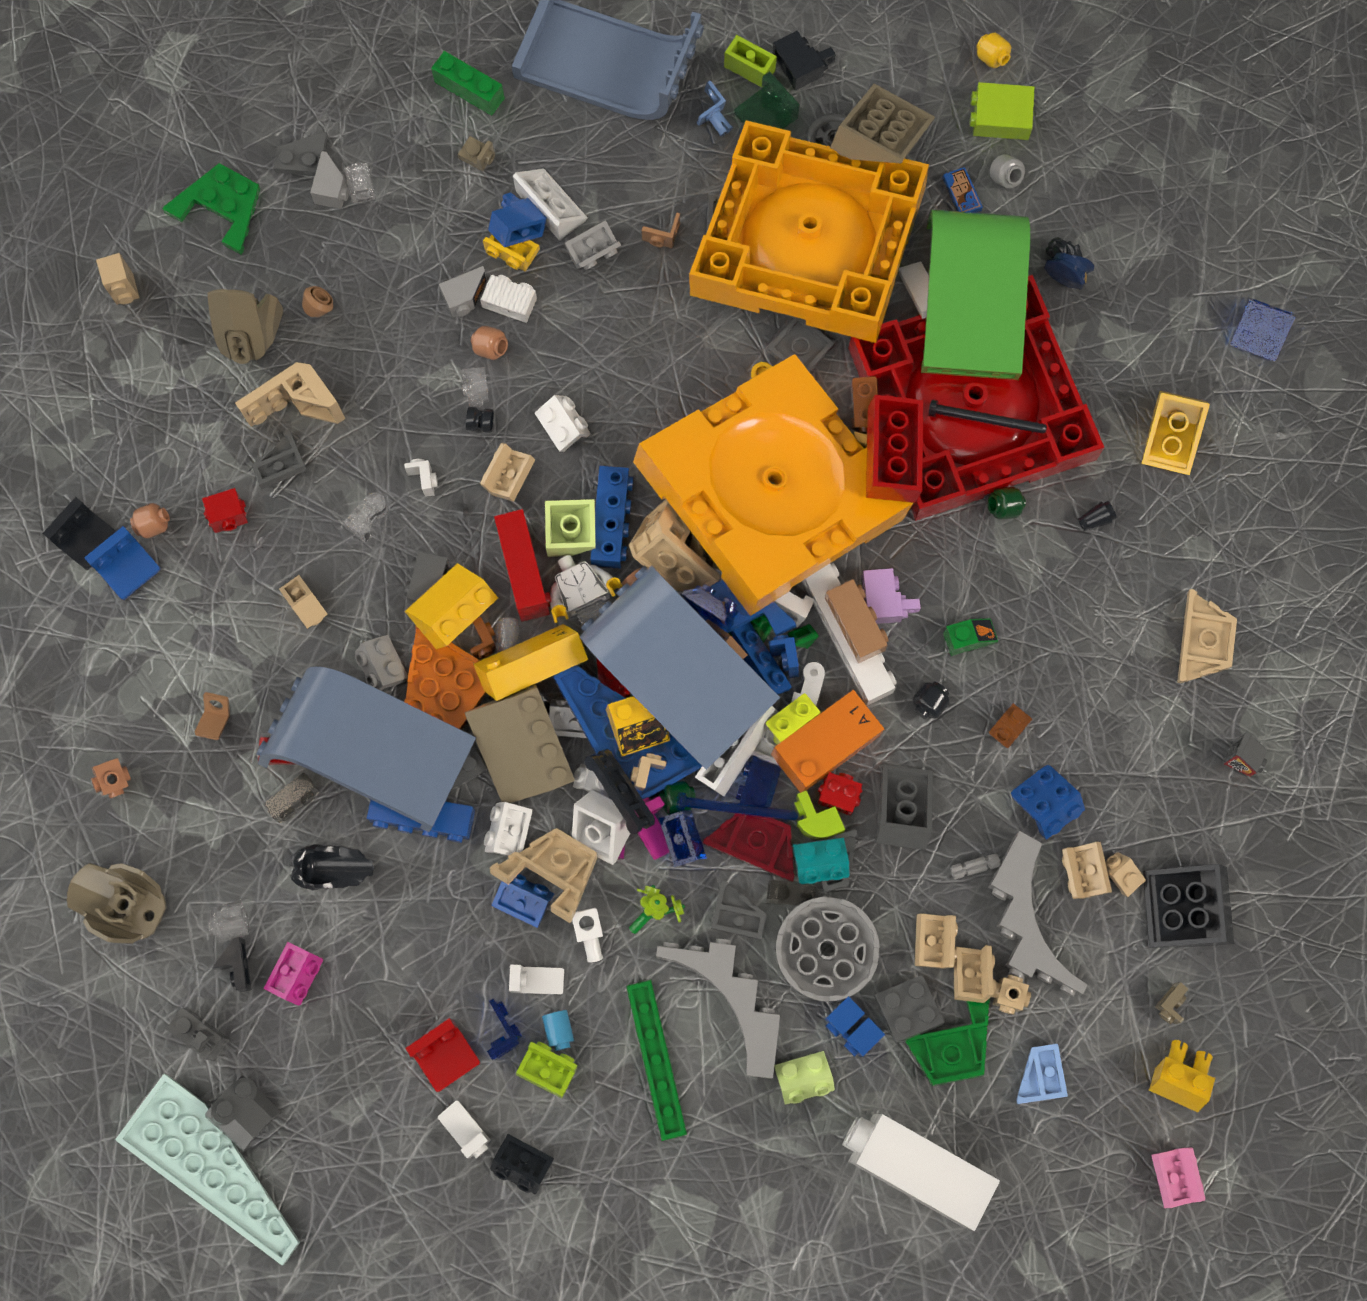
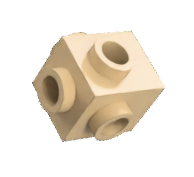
(1002, 997)

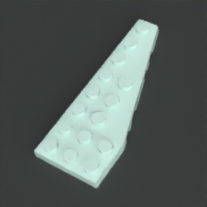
(195, 1156)

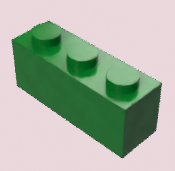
(468, 83)

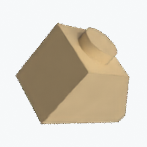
(303, 602)

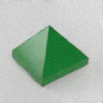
(804, 636)

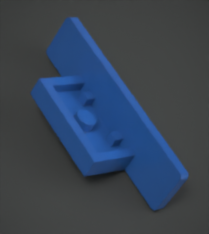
(760, 658)

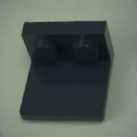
(78, 532)

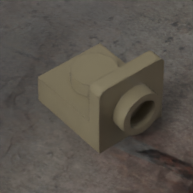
(477, 153)
(1173, 998)

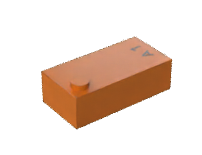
(827, 741)

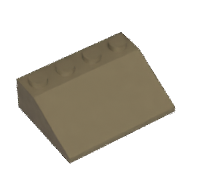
(881, 128)
(519, 745)

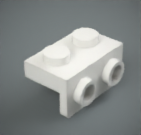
(562, 422)

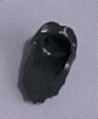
(329, 867)

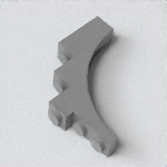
(1018, 921)
(758, 1028)

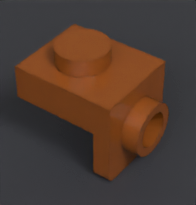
(485, 633)
(1010, 725)

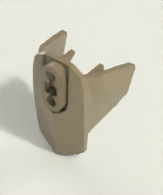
(243, 323)
(101, 899)

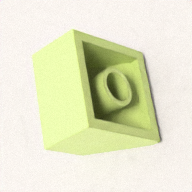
(569, 527)

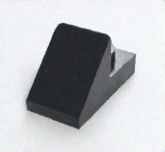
(236, 958)

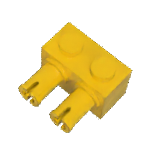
(1182, 1083)

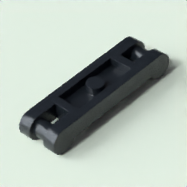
(620, 790)

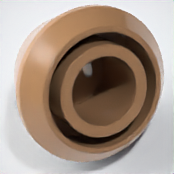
(316, 301)

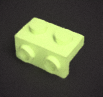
(804, 1078)

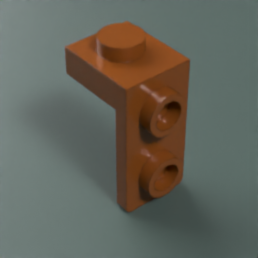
(863, 393)

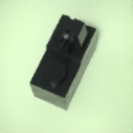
(799, 61)

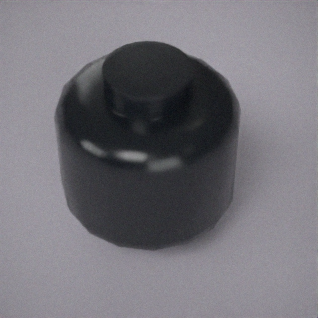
(931, 700)

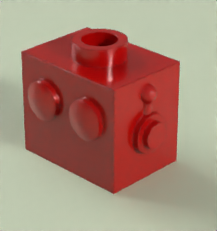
(225, 510)
(840, 792)

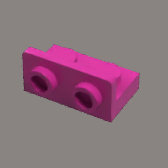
(293, 974)

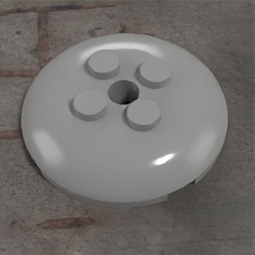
(848, 932)

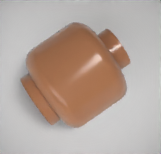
(489, 342)
(149, 520)

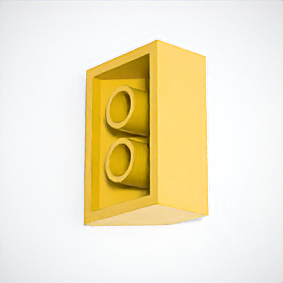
(451, 605)

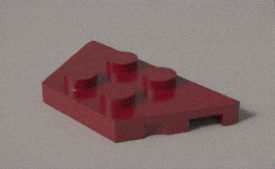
(757, 842)

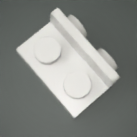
(507, 829)

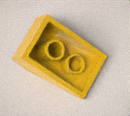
(1175, 432)

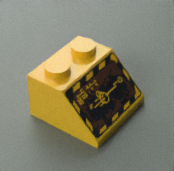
(635, 726)

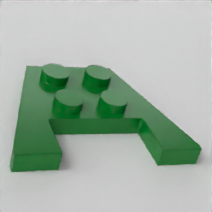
(224, 194)
(954, 1052)

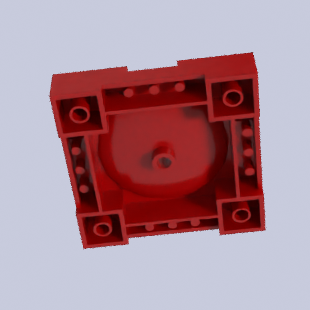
(972, 457)

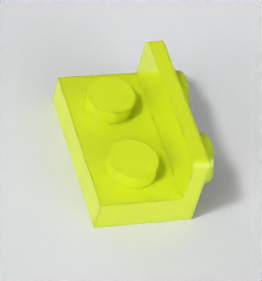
(792, 718)

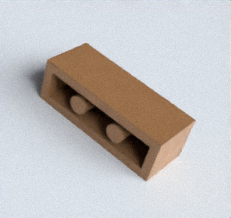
(856, 620)

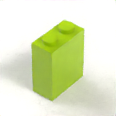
(1002, 111)

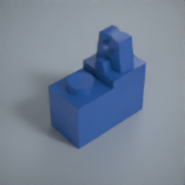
(516, 221)

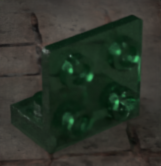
(769, 105)

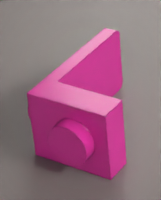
(653, 836)

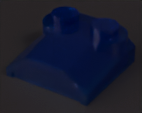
(708, 604)

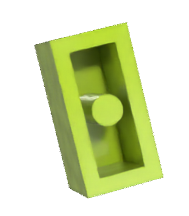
(749, 60)

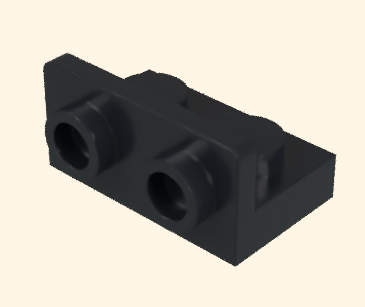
(521, 1164)

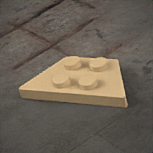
(1206, 639)

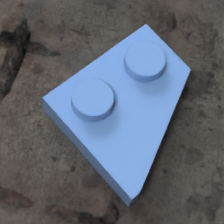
(1042, 1076)

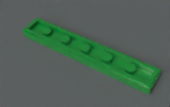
(656, 1060)

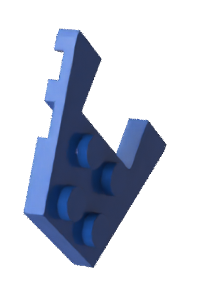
(777, 618)

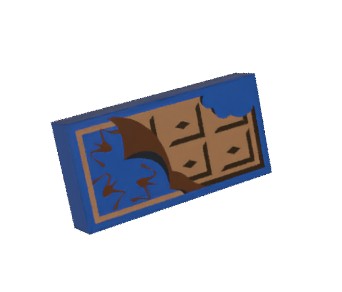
(962, 191)

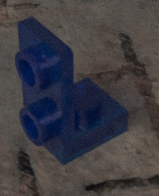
(501, 1045)

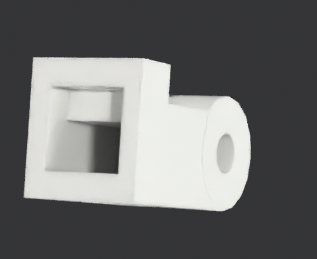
(795, 606)
(812, 681)

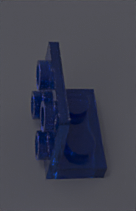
(1262, 329)

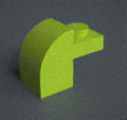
(817, 825)

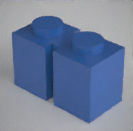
(863, 1037)

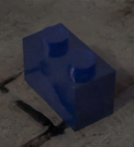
(682, 838)

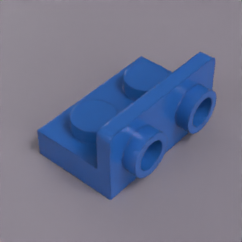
(786, 648)
(523, 900)

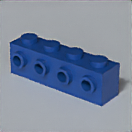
(611, 515)

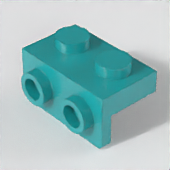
(821, 861)

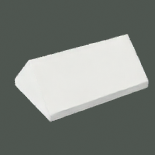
(543, 191)

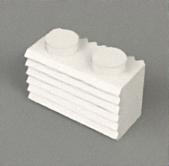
(509, 298)

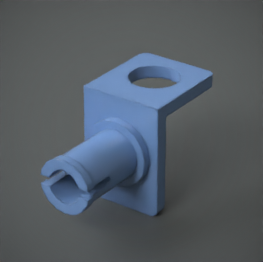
(714, 113)

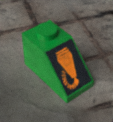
(969, 635)

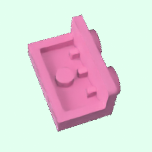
(1178, 1177)

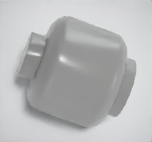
(1007, 171)

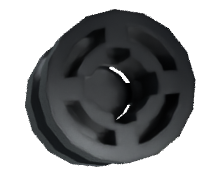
(479, 419)

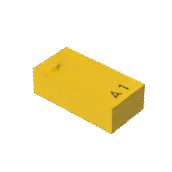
(530, 662)

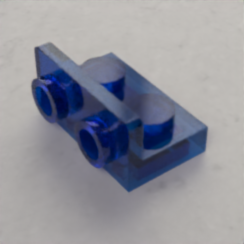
(760, 783)

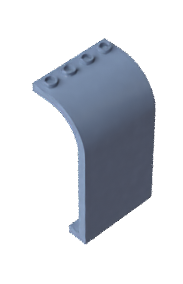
(604, 59)
(677, 666)
(368, 743)

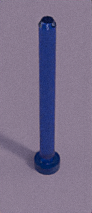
(683, 801)

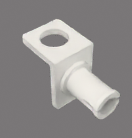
(590, 934)

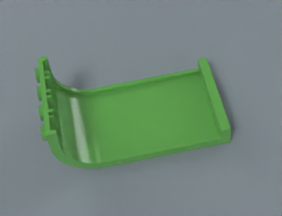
(976, 294)

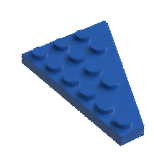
(588, 702)

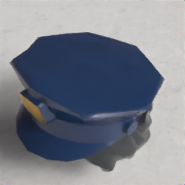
(1068, 263)

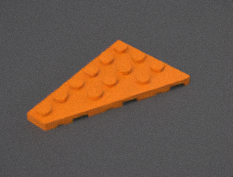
(443, 681)

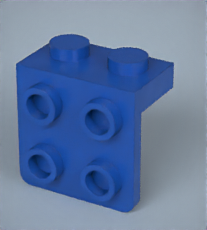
(1049, 800)

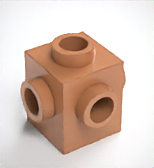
(110, 768)

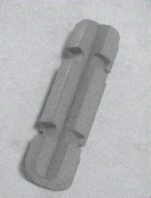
(975, 866)

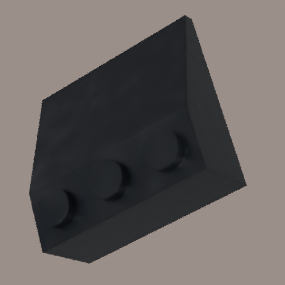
(1188, 906)

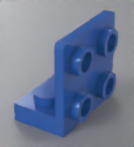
(123, 563)

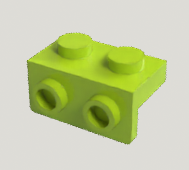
(547, 1069)

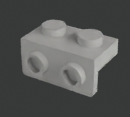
(592, 245)
(380, 663)

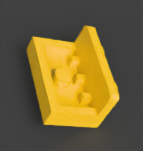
(516, 255)

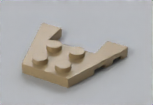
(559, 861)

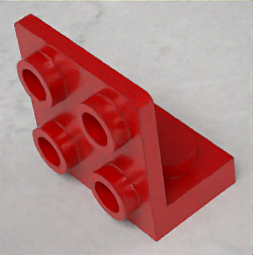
(443, 1055)

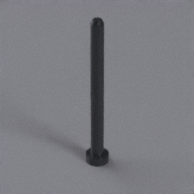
(982, 417)

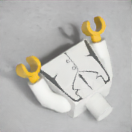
(579, 587)

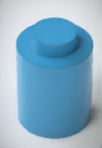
(558, 1030)

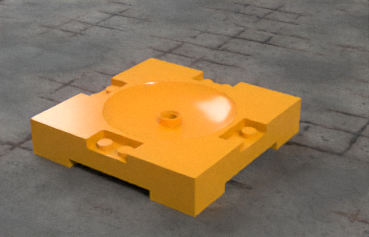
(808, 232)
(720, 471)

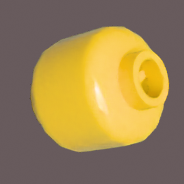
(993, 50)

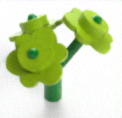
(655, 907)

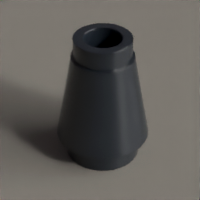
(1098, 516)

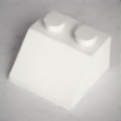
(599, 826)

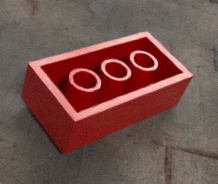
(894, 448)
(522, 566)

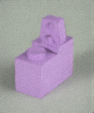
(881, 595)

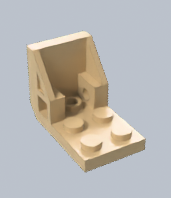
(295, 384)
(662, 544)

